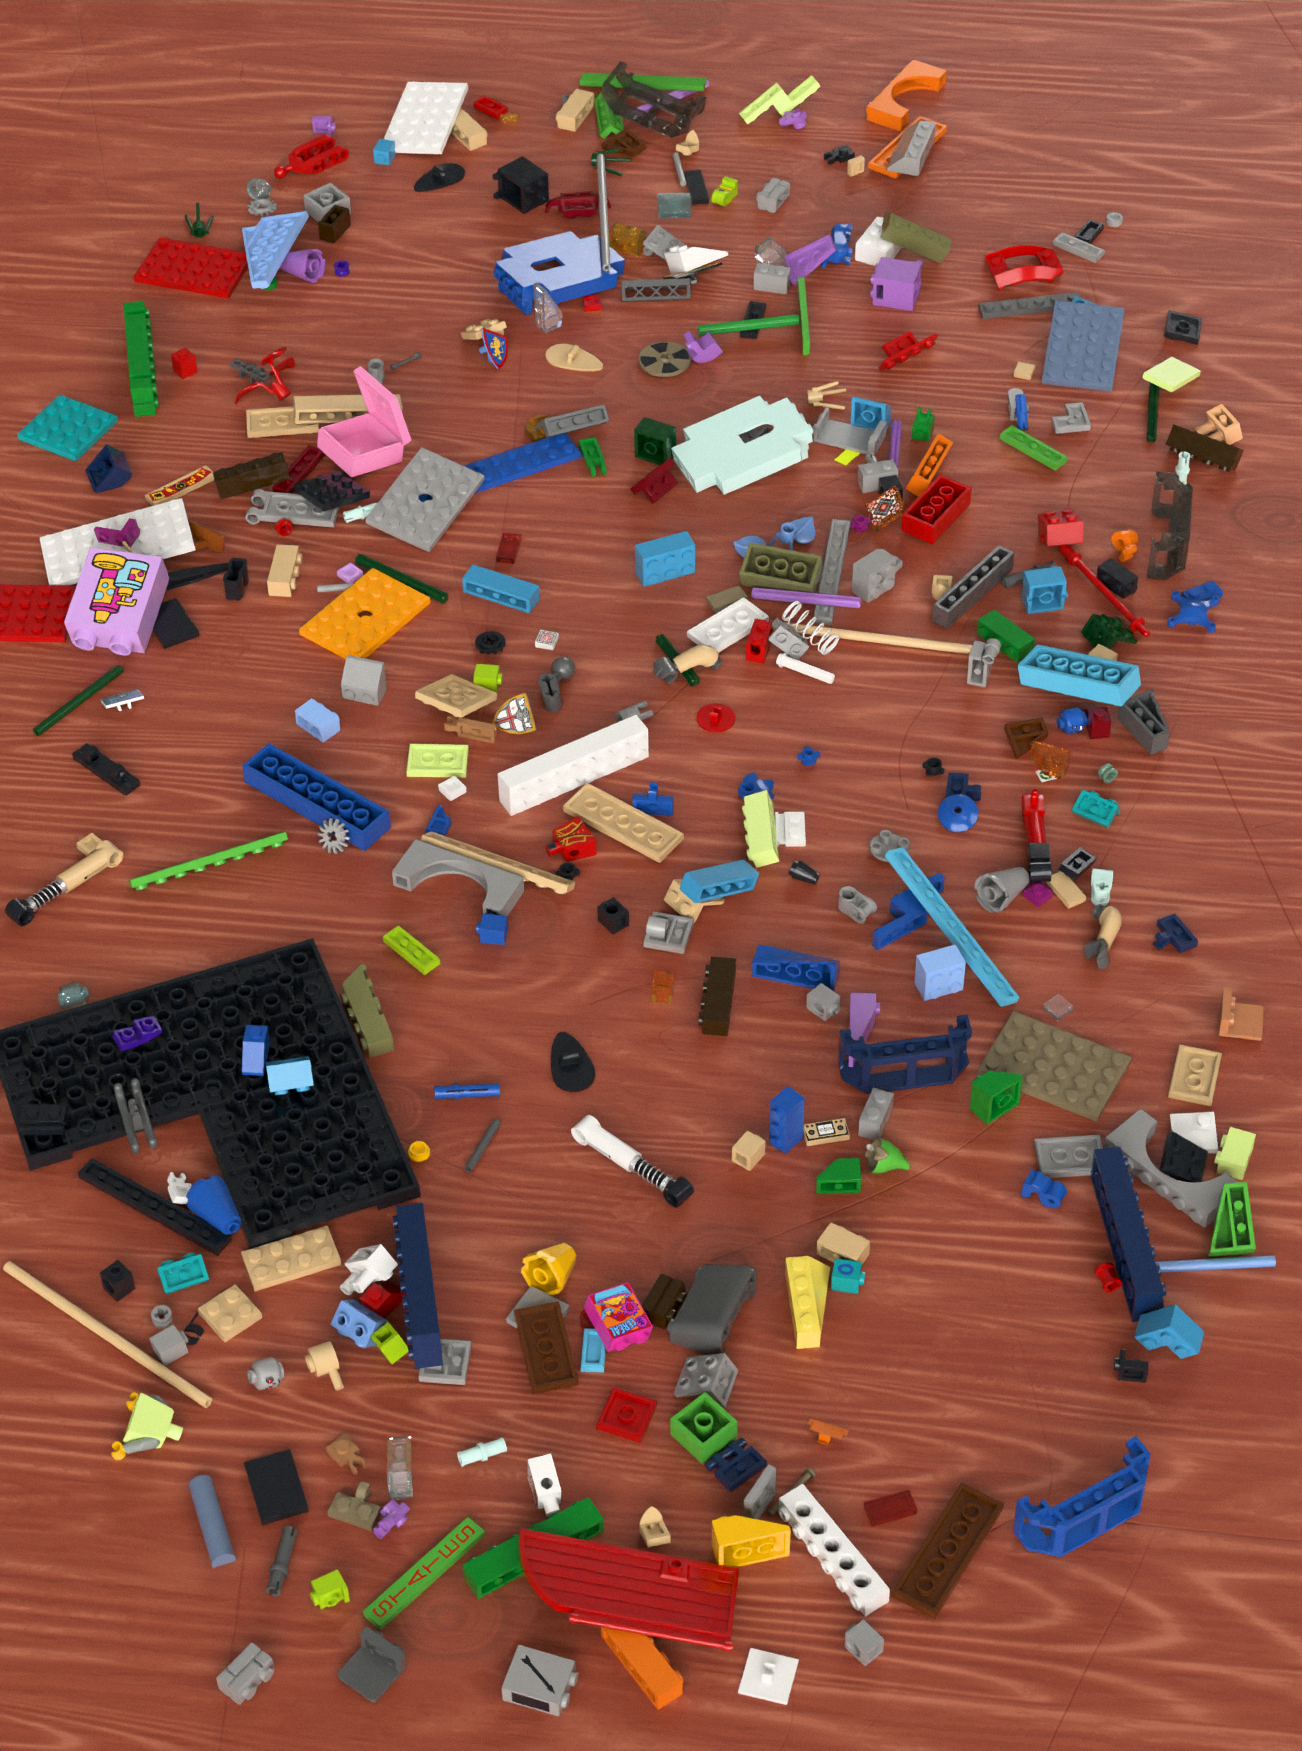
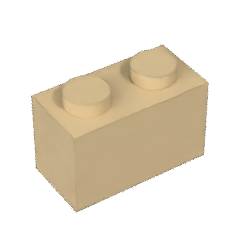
(842, 1244)

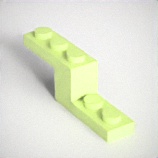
(781, 101)

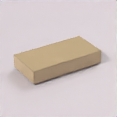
(1066, 890)

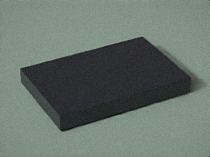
(173, 624)
(276, 1487)

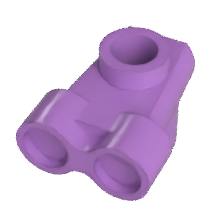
(793, 117)
(393, 1516)

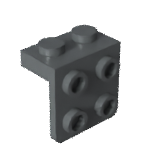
(373, 1665)

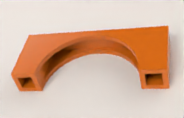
(914, 76)

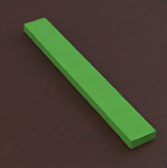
(655, 82)

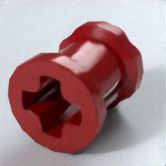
(1108, 1277)

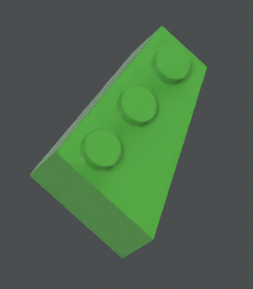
(1233, 1223)

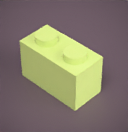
(1235, 1153)

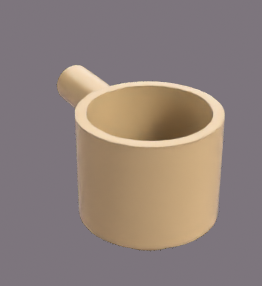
(323, 1360)

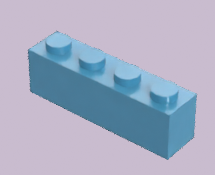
(501, 588)
(719, 881)

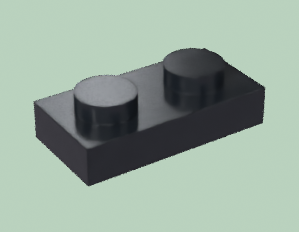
(1077, 863)

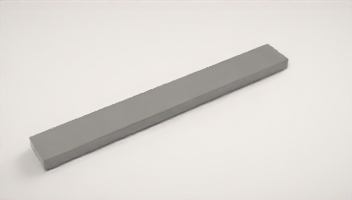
(832, 568)

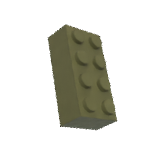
(780, 569)

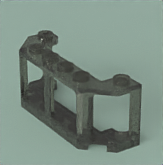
(659, 100)
(1179, 516)

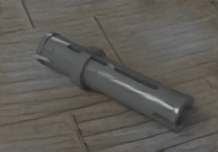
(1017, 578)
(279, 1569)

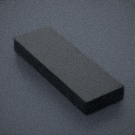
(696, 187)
(754, 311)

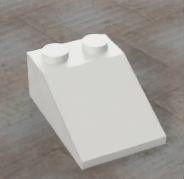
(688, 258)

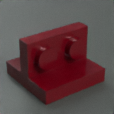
(657, 482)

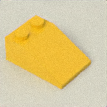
(747, 1541)

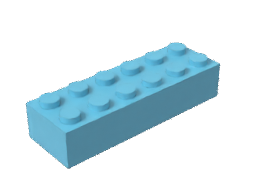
(1079, 675)

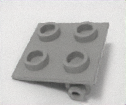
(659, 242)

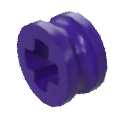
(342, 268)

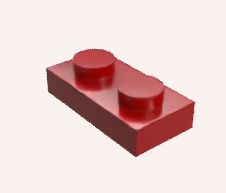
(490, 107)

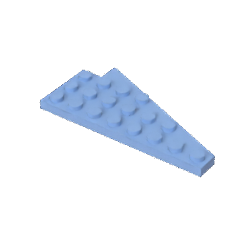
(269, 244)

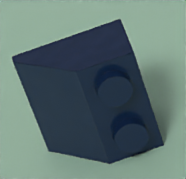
(108, 470)

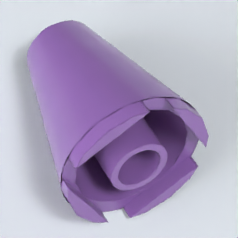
(305, 264)

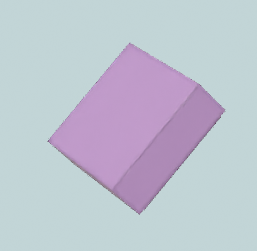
(349, 573)

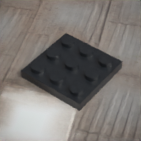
(331, 490)

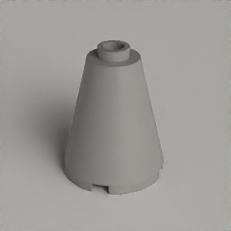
(1000, 888)

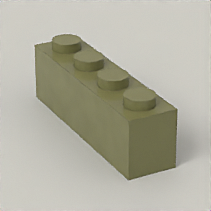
(915, 237)
(366, 1013)

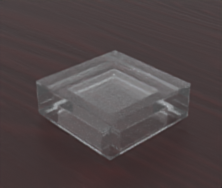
(1058, 1007)

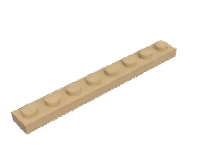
(540, 877)

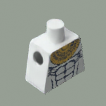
(544, 1483)

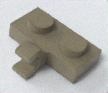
(355, 1510)

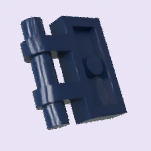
(740, 1468)

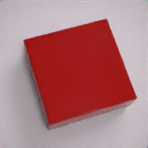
(592, 303)

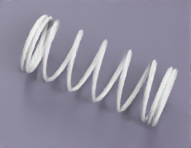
(824, 651)

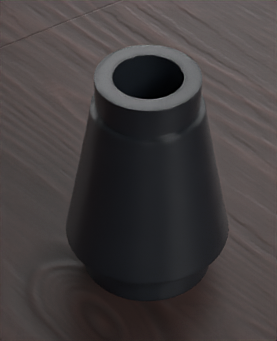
(803, 872)

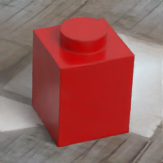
(184, 363)

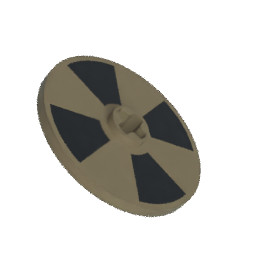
(664, 359)

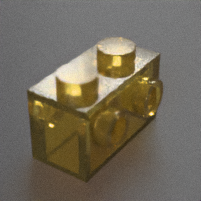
(627, 239)

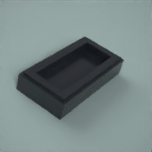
(1090, 231)

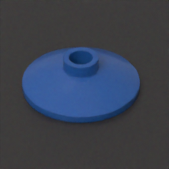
(958, 821)

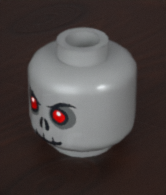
(266, 1373)

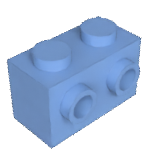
(357, 1322)

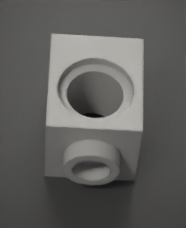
(823, 1002)
(863, 1642)

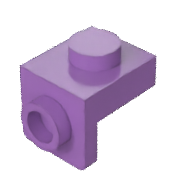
(323, 124)

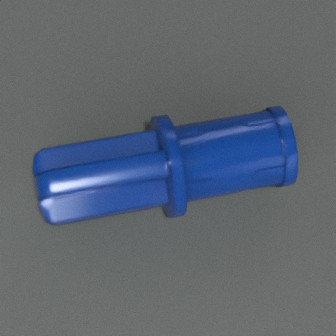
(1021, 412)

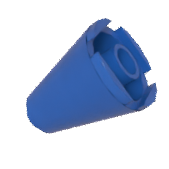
(214, 1204)

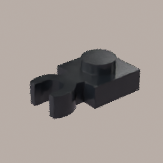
(839, 154)

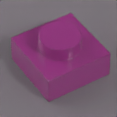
(1038, 893)

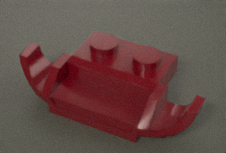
(576, 204)

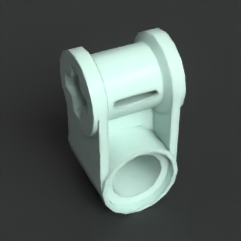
(1101, 886)

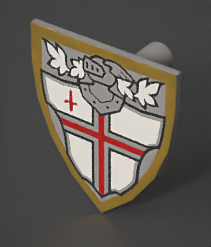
(515, 716)

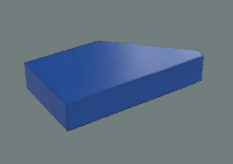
(439, 823)

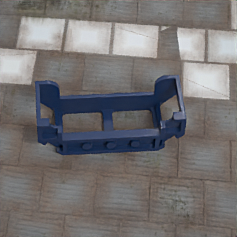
(951, 1046)

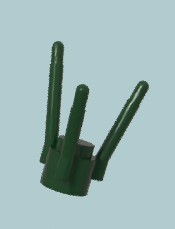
(594, 160)
(199, 228)

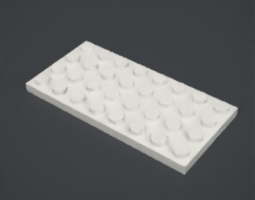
(162, 534)

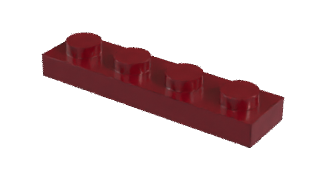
(300, 469)

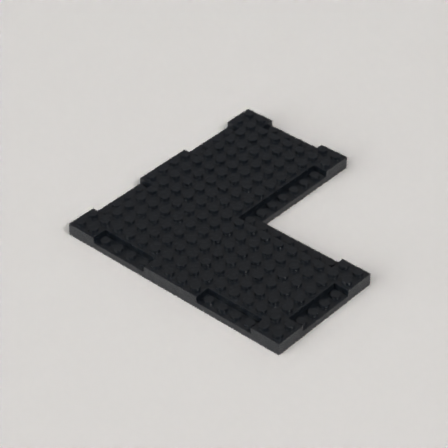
(282, 1155)

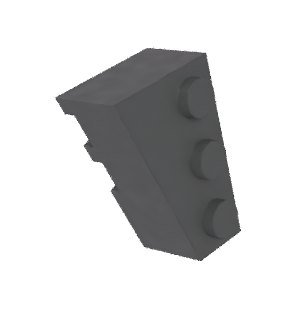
(1144, 721)

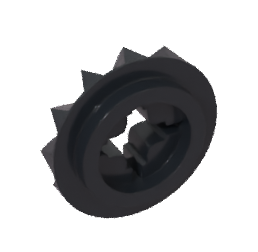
(494, 638)

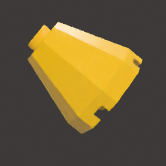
(549, 1268)

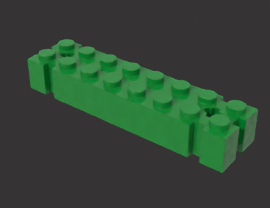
(141, 358)

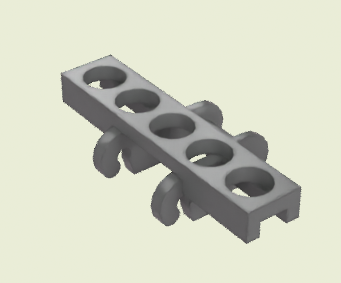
(250, 370)

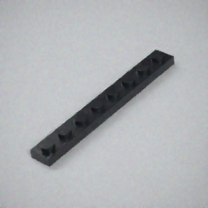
(154, 1206)

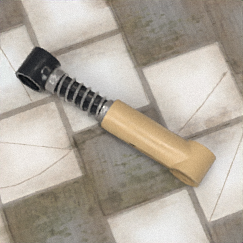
(104, 856)

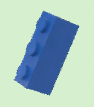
(786, 1119)

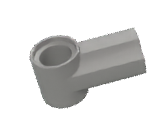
(376, 369)

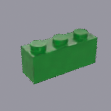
(1014, 641)

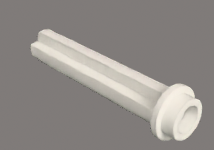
(784, 660)

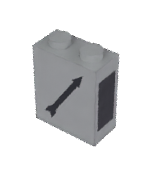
(539, 1680)

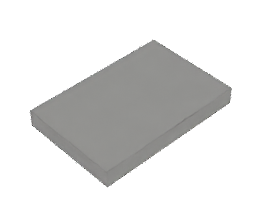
(1066, 1155)

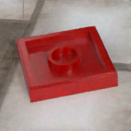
(626, 1415)

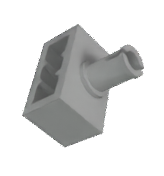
(871, 472)

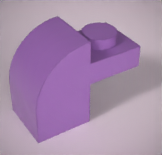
(704, 349)

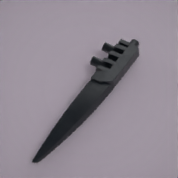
(195, 574)

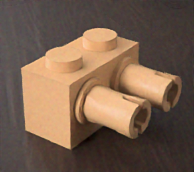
(1222, 424)

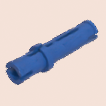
(441, 1091)

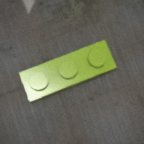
(411, 950)

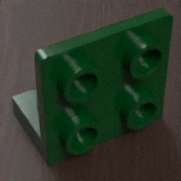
(1106, 631)

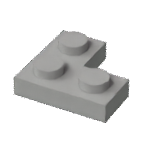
(1074, 421)

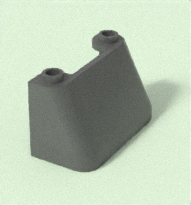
(712, 1307)

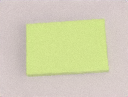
(1171, 374)
(437, 760)

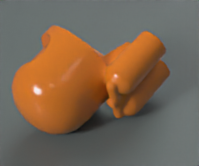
(1126, 543)

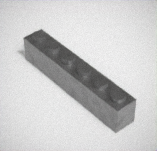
(973, 587)

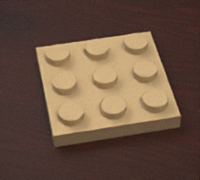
(456, 695)

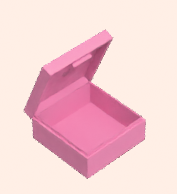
(368, 439)

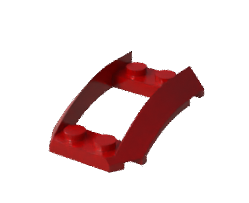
(1002, 276)

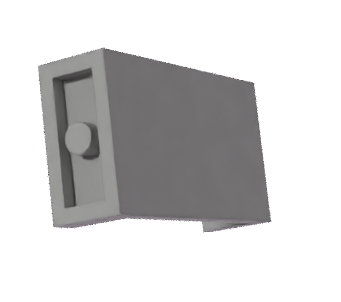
(847, 435)

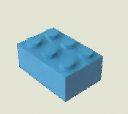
(665, 558)

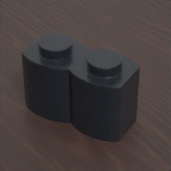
(236, 579)

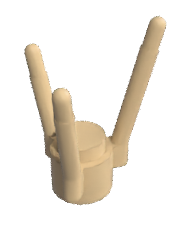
(816, 395)

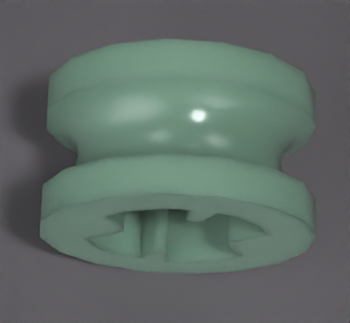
(1107, 773)

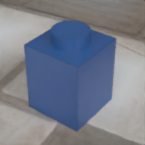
(492, 929)

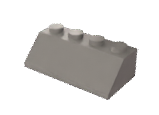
(913, 148)

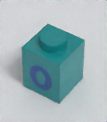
(847, 1276)

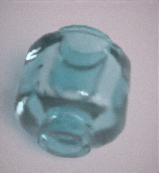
(258, 188)
(72, 995)

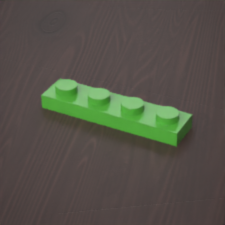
(1033, 447)

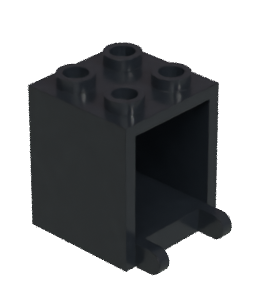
(522, 185)

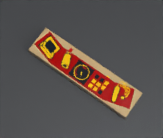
(181, 486)

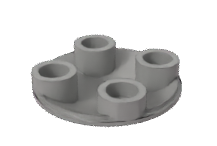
(887, 841)

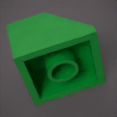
(995, 1094)

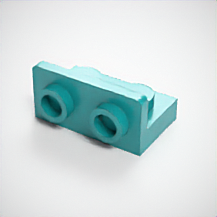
(1096, 809)
(183, 1273)

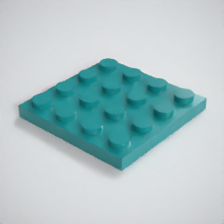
(67, 427)

